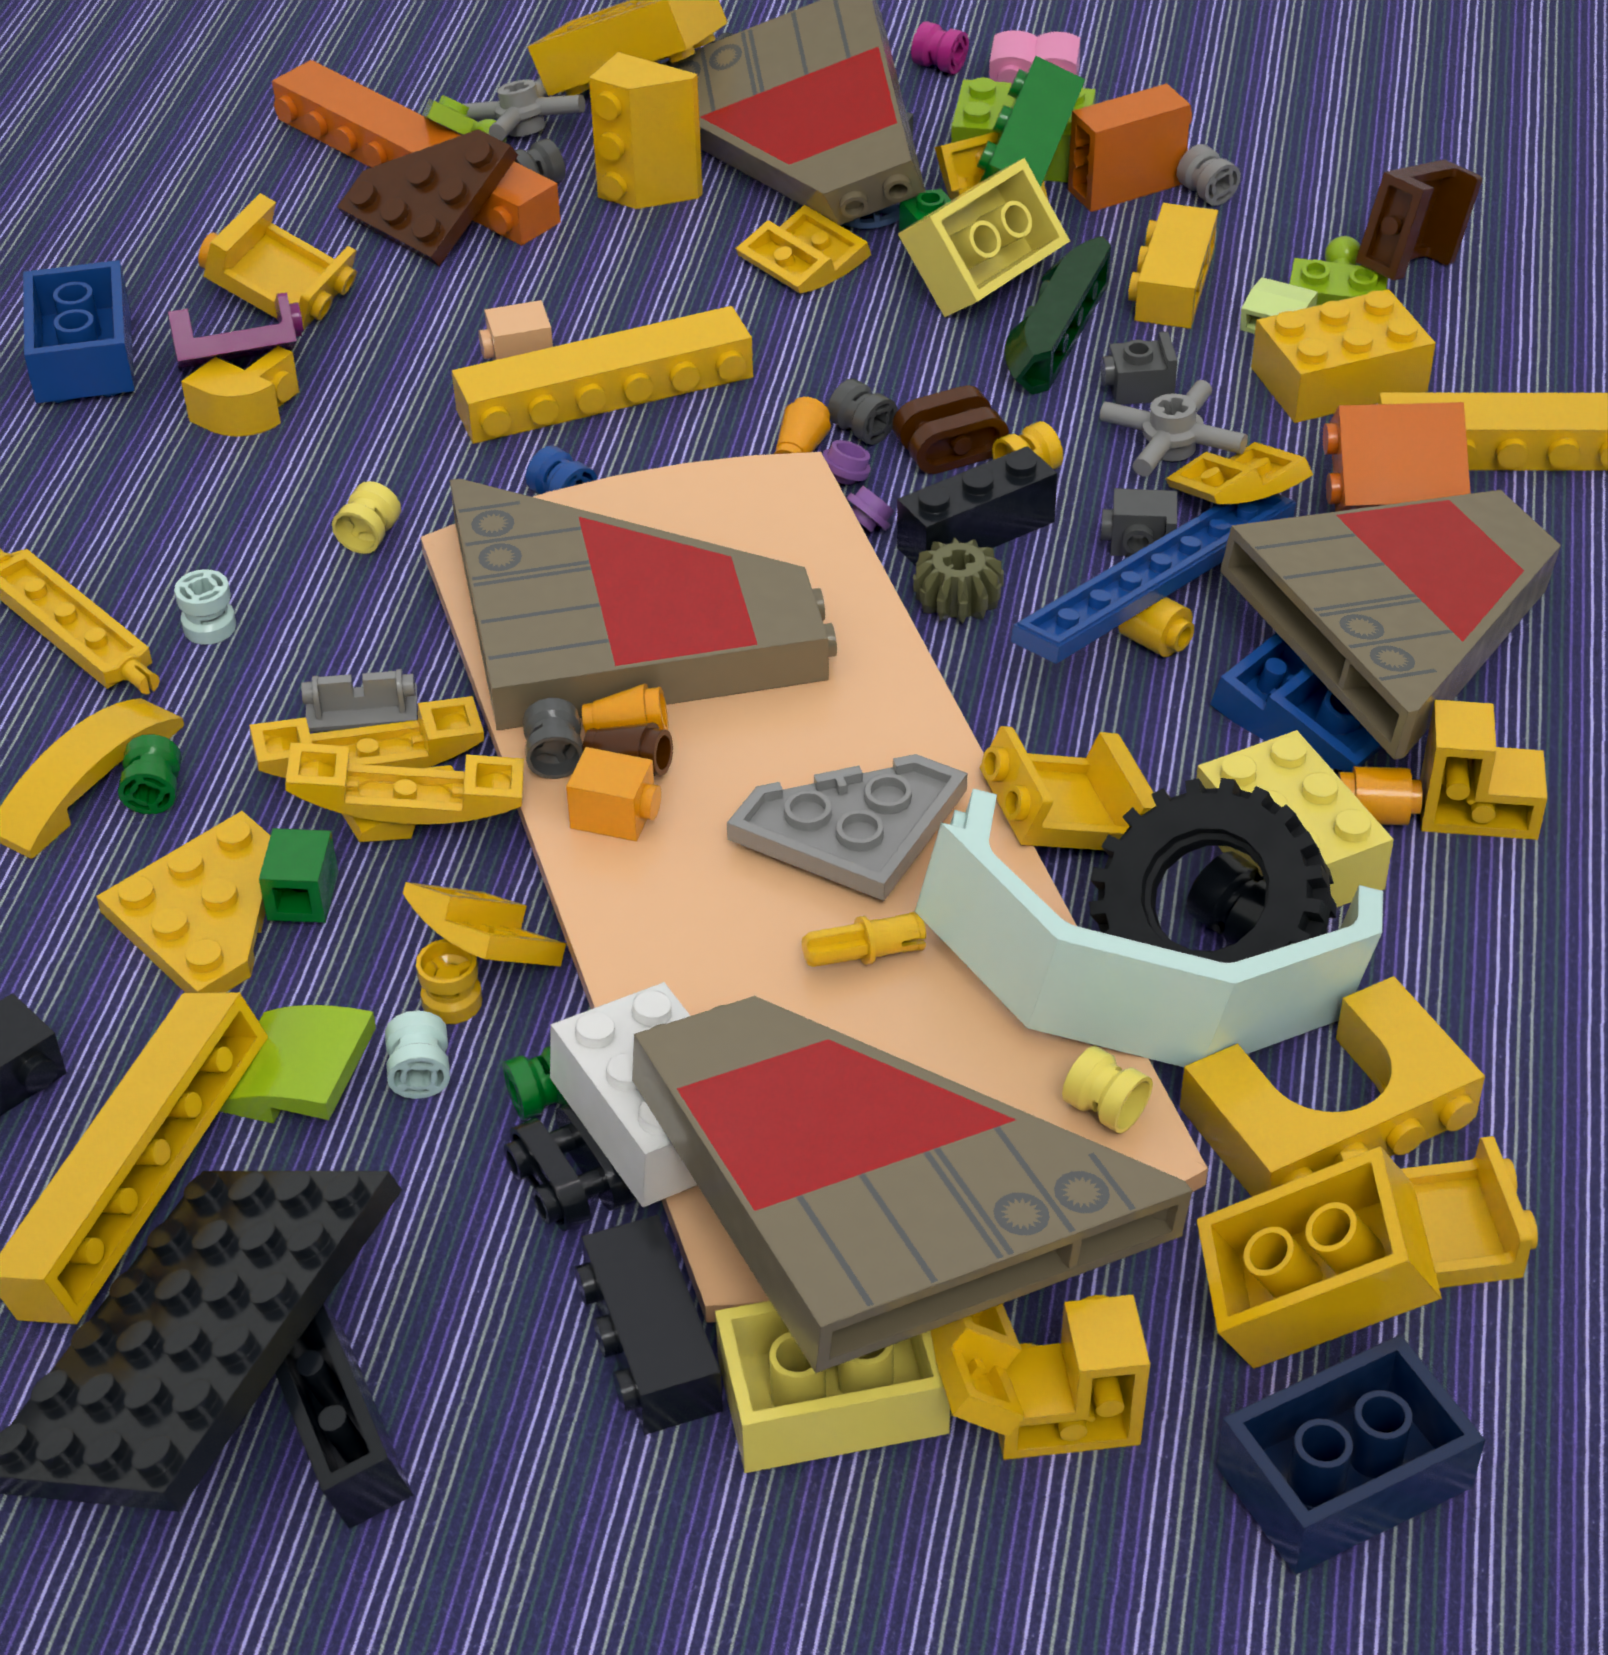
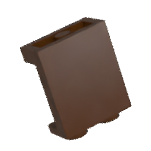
(1418, 215)

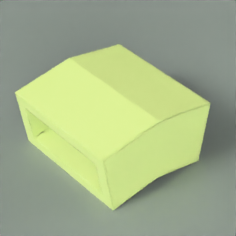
(1271, 298)

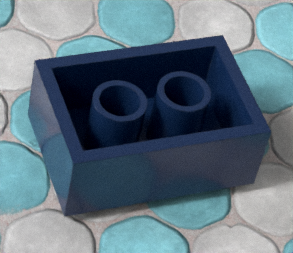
(1348, 1453)

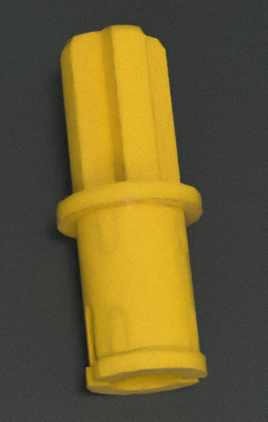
(864, 940)

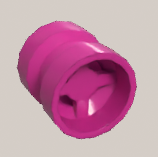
(939, 47)

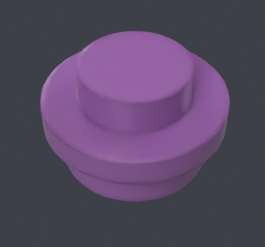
(847, 461)
(870, 509)

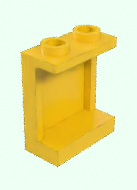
(263, 260)
(1065, 797)
(1472, 1217)

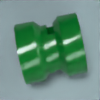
(149, 774)
(530, 1084)

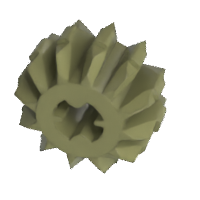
(958, 580)

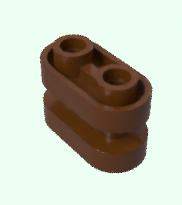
(949, 429)

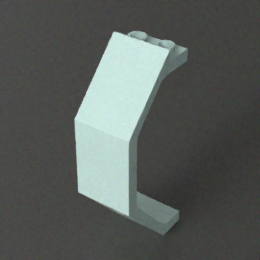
(1124, 989)

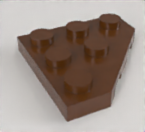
(430, 194)

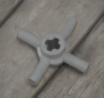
(523, 108)
(1173, 427)

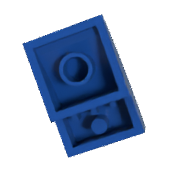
(1278, 694)

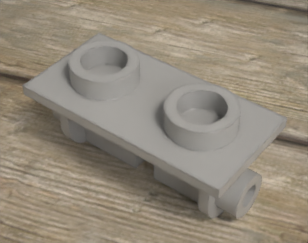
(338, 706)

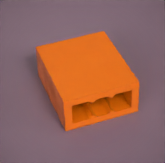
(1127, 146)
(1396, 454)

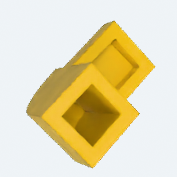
(241, 400)

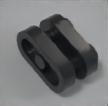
(556, 1187)

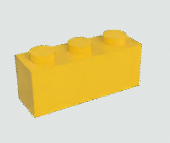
(1173, 265)

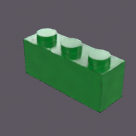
(1034, 121)

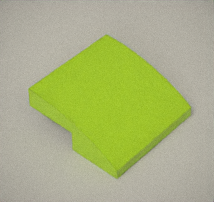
(302, 1062)

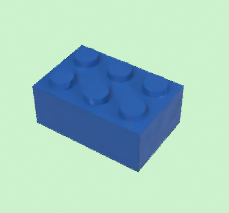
(77, 332)

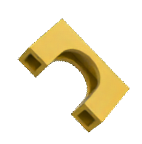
(1270, 1140)

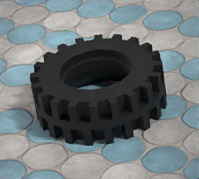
(1272, 835)

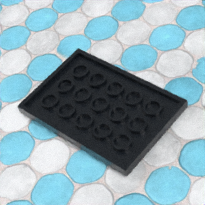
(190, 1336)

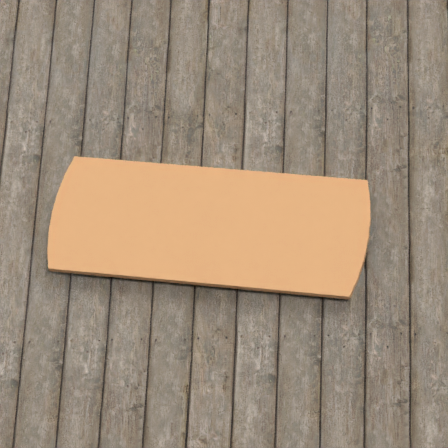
(733, 920)

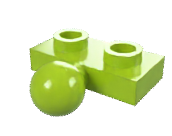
(453, 115)
(1338, 275)

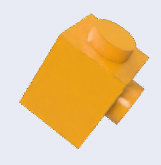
(612, 794)

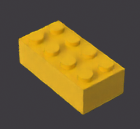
(633, 27)

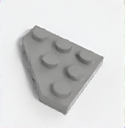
(851, 822)

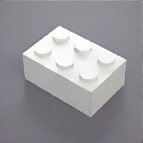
(594, 1074)

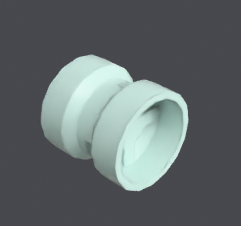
(205, 606)
(417, 1054)

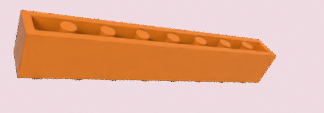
(382, 130)

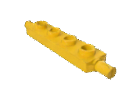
(74, 622)

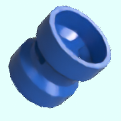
(555, 469)

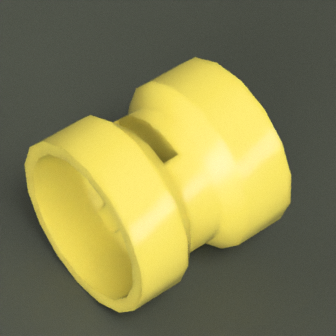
(366, 517)
(1105, 1088)

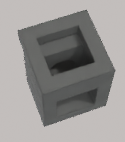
(1140, 370)
(1138, 519)

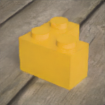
(1473, 783)
(1087, 1387)

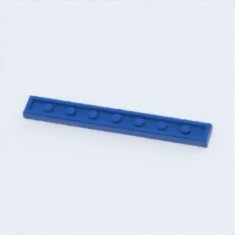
(1140, 580)

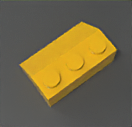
(645, 132)

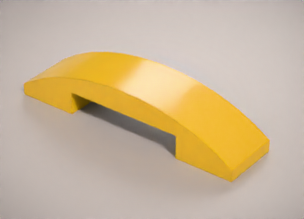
(439, 734)
(404, 794)
(39, 801)

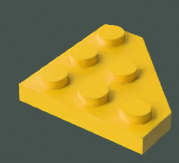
(197, 907)

